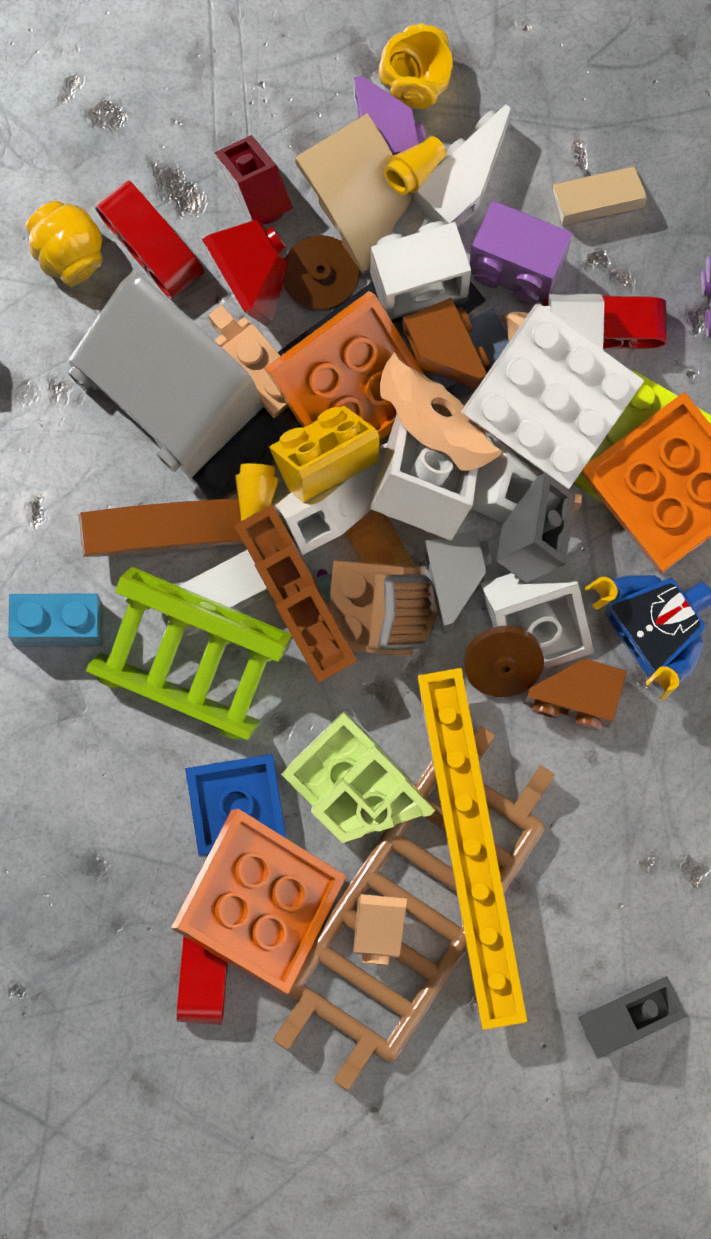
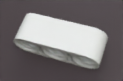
(230, 584)

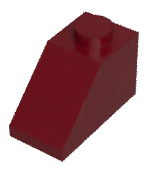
(254, 180)

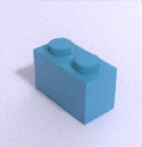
(55, 620)

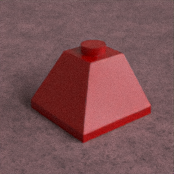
(251, 265)

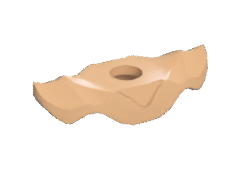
(449, 432)

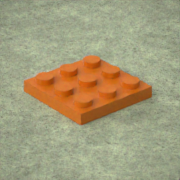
(343, 366)
(660, 482)
(259, 902)

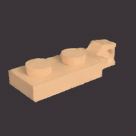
(252, 351)

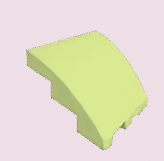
(354, 783)

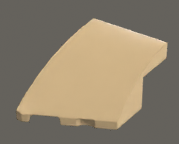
(352, 186)

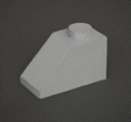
(456, 573)

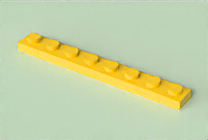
(472, 849)

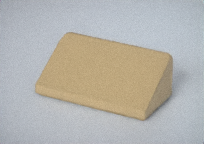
(599, 195)

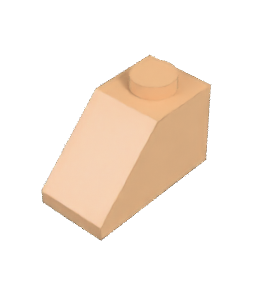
(379, 928)

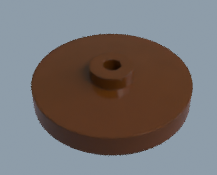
(320, 273)
(503, 661)

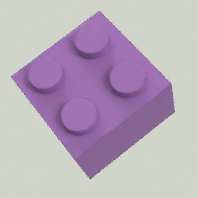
(519, 253)

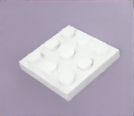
(552, 396)

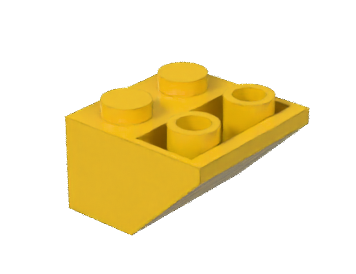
(325, 452)

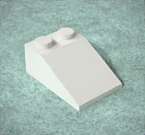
(422, 485)

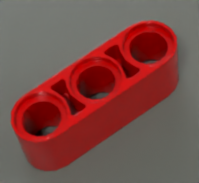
(149, 239)
(633, 322)
(201, 985)

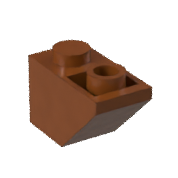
(443, 343)
(581, 691)

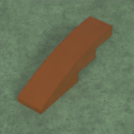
(160, 528)
(296, 593)

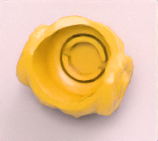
(416, 65)
(65, 242)

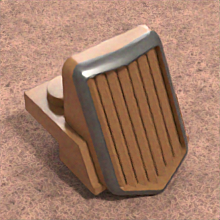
(382, 606)

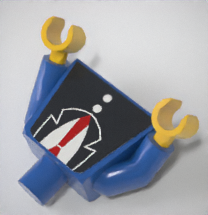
(656, 624)

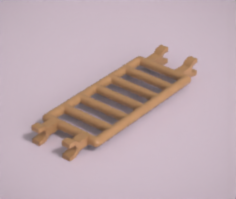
(435, 974)

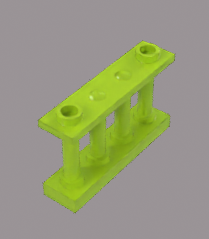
(222, 627)

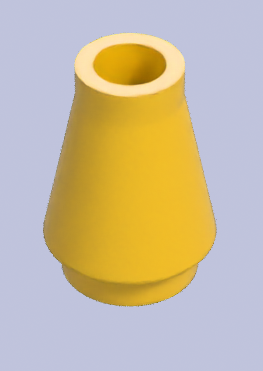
(413, 166)
(255, 488)

